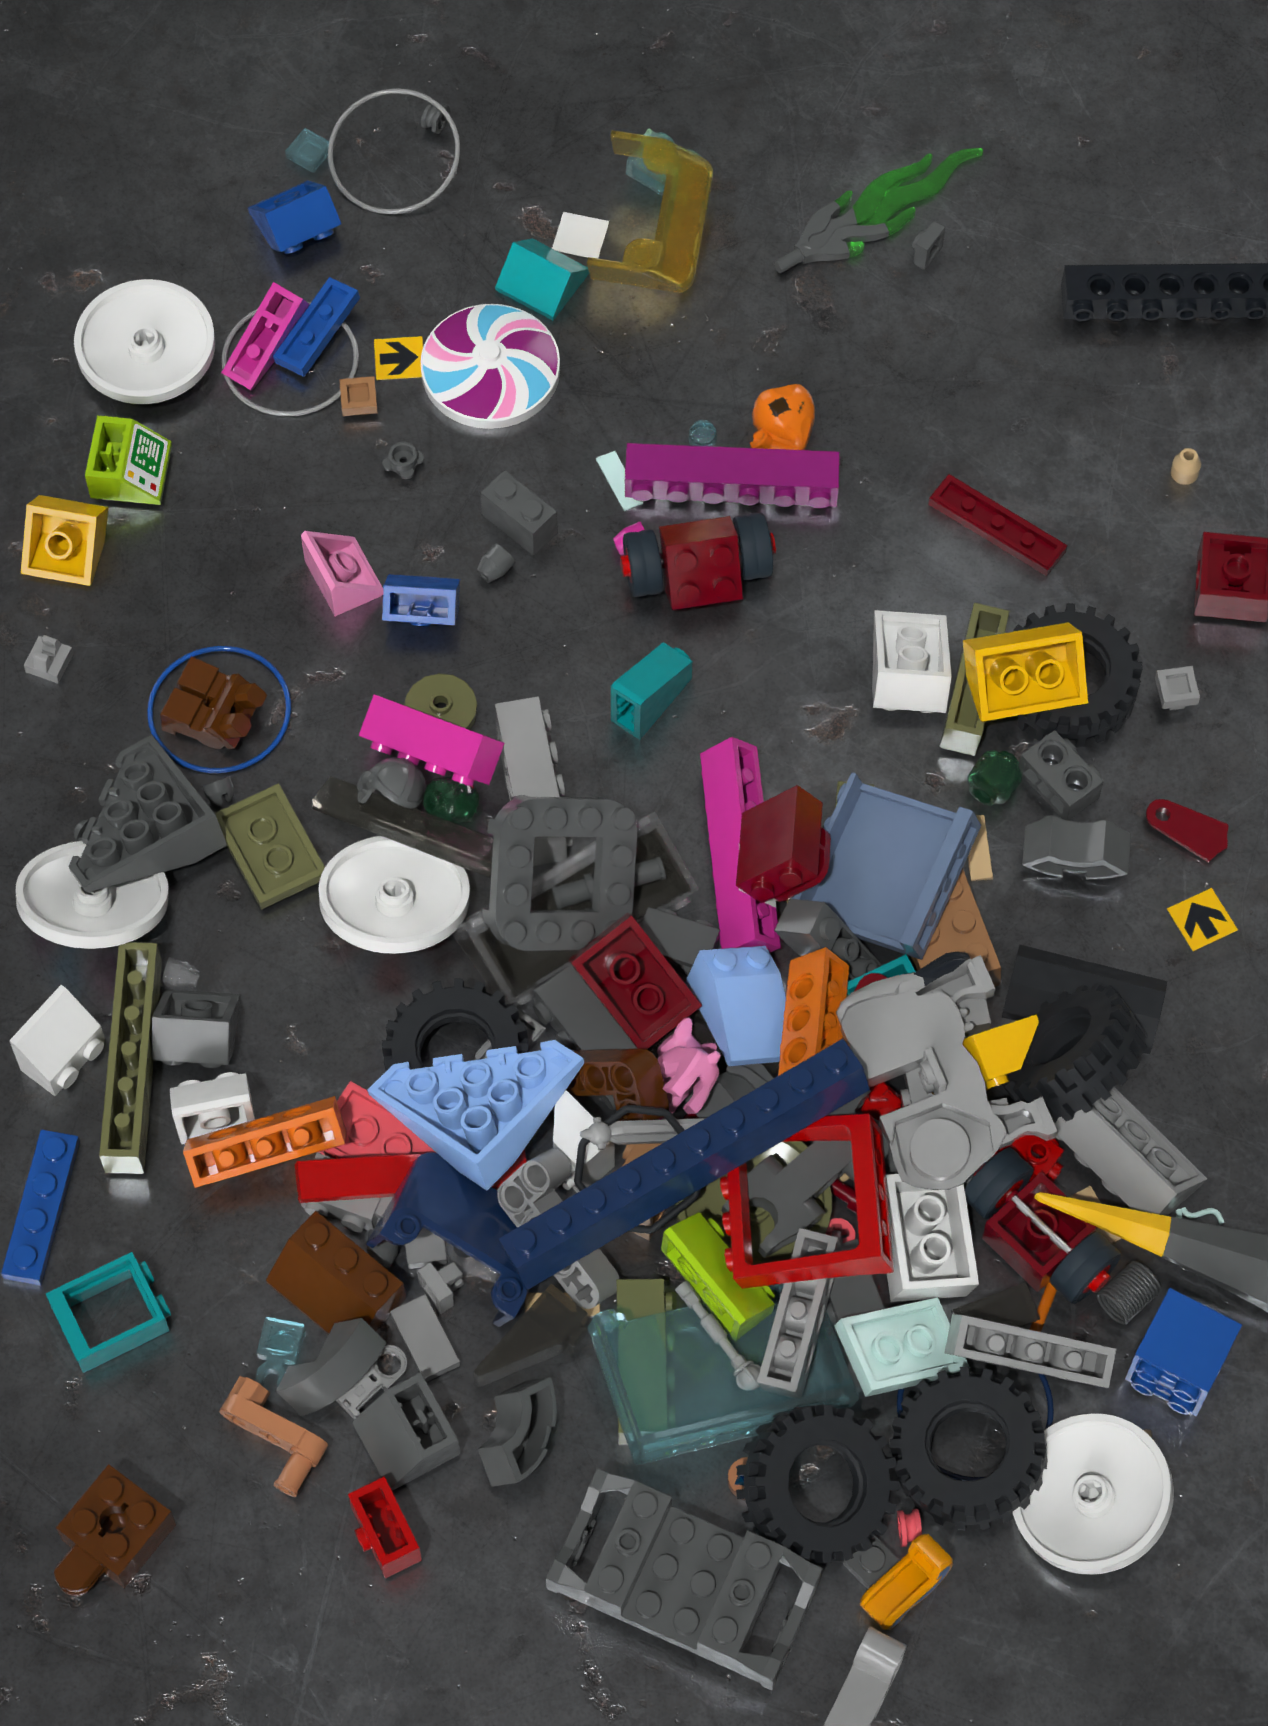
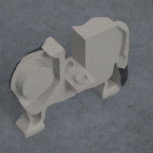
(915, 1025)

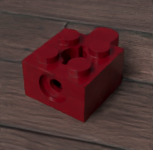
(1237, 562)

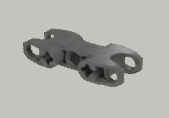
(792, 1190)

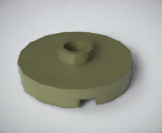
(447, 689)

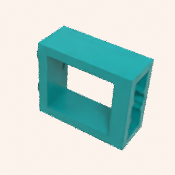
(94, 1283)

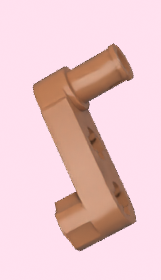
(246, 1410)

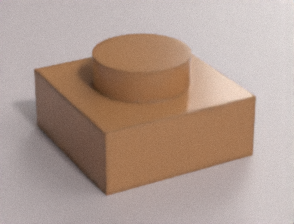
(358, 396)

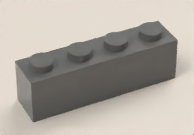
(578, 1017)

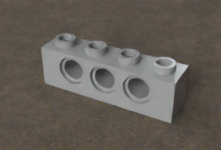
(797, 1322)
(1030, 1351)

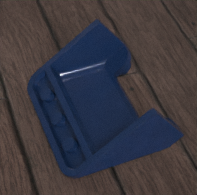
(459, 1213)

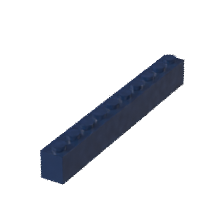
(685, 1164)

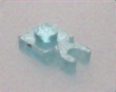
(279, 1346)

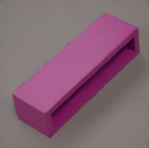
(431, 740)

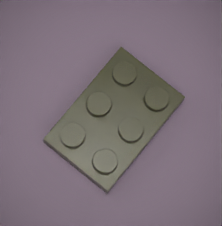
(270, 846)

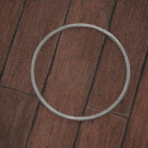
(376, 94)
(285, 413)

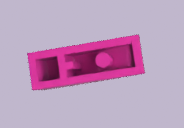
(264, 336)

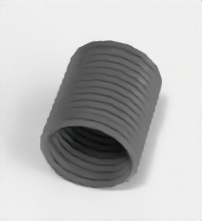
(1128, 1292)

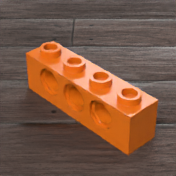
(813, 995)
(264, 1142)

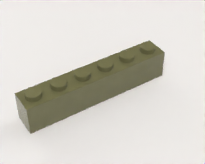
(130, 1059)

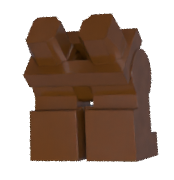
(211, 705)

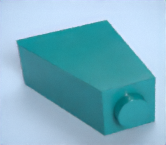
(649, 689)

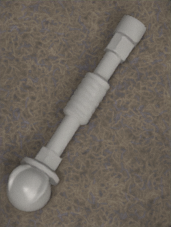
(745, 1371)

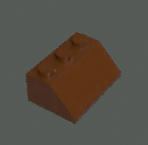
(333, 1278)

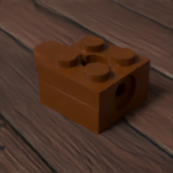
(110, 1532)

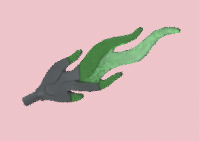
(867, 220)

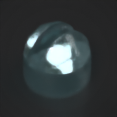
(702, 433)

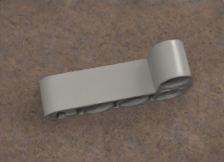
(533, 1192)
(868, 1680)

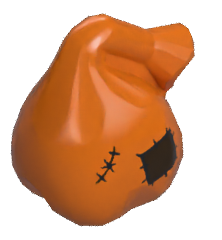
(783, 418)

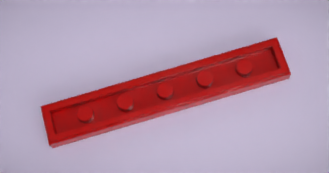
(361, 1177)

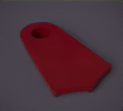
(1189, 828)

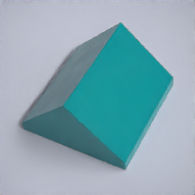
(540, 277)

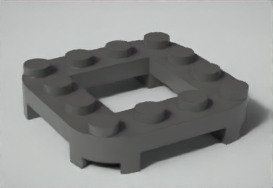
(513, 870)

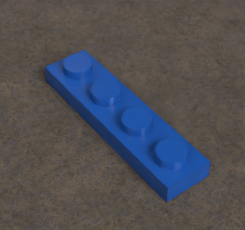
(40, 1207)

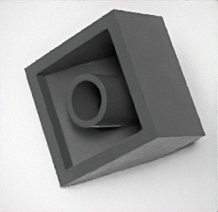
(195, 1028)

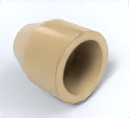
(1186, 466)

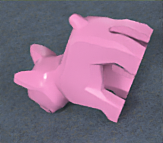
(687, 1068)

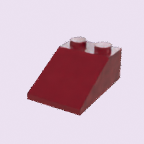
(634, 982)

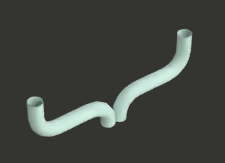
(1199, 1213)

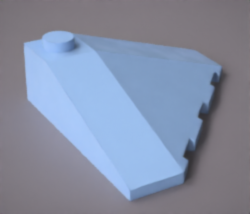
(479, 1109)

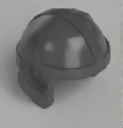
(396, 780)

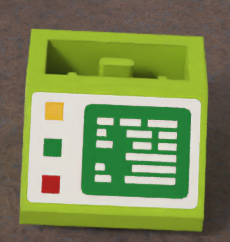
(127, 461)

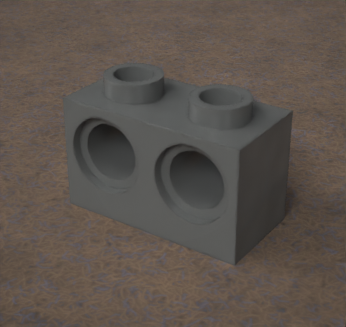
(1053, 780)

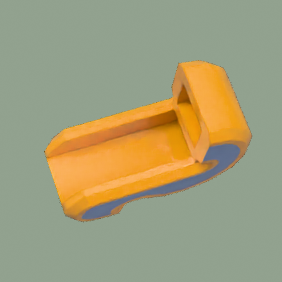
(907, 1582)

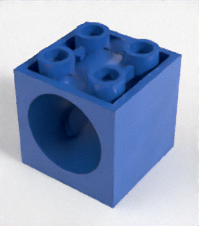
(1182, 1353)

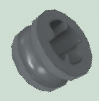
(434, 118)

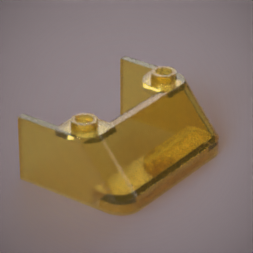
(673, 256)

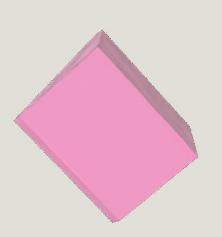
(340, 570)

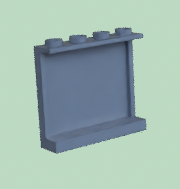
(892, 865)

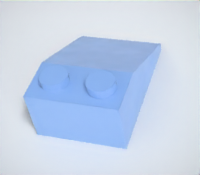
(741, 1002)

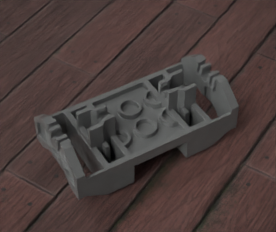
(683, 1578)

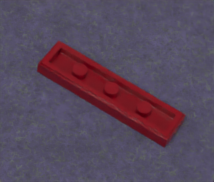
(997, 525)

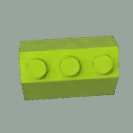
(698, 1255)

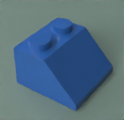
(296, 216)

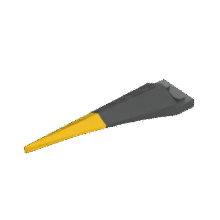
(1216, 1253)

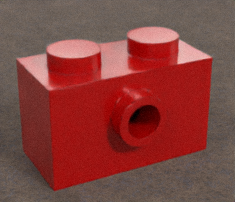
(383, 1527)

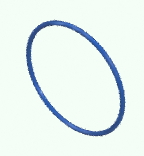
(215, 649)

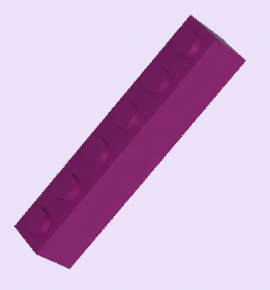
(732, 475)

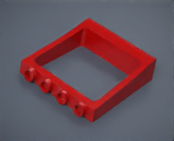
(875, 1246)

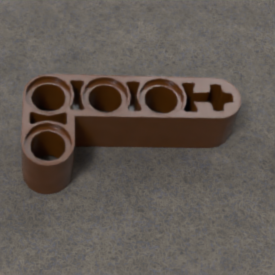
(627, 1074)

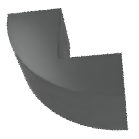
(340, 1364)

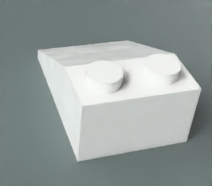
(910, 662)

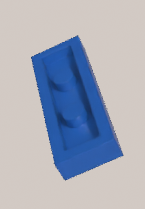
(316, 326)

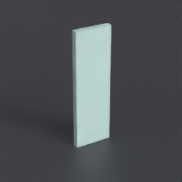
(615, 475)

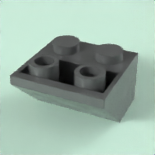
(406, 1432)

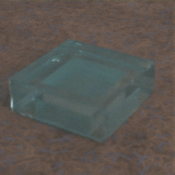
(308, 150)

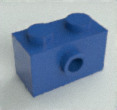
(421, 600)

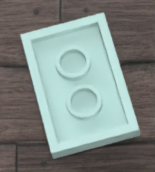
(898, 1346)

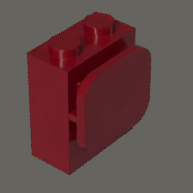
(782, 846)

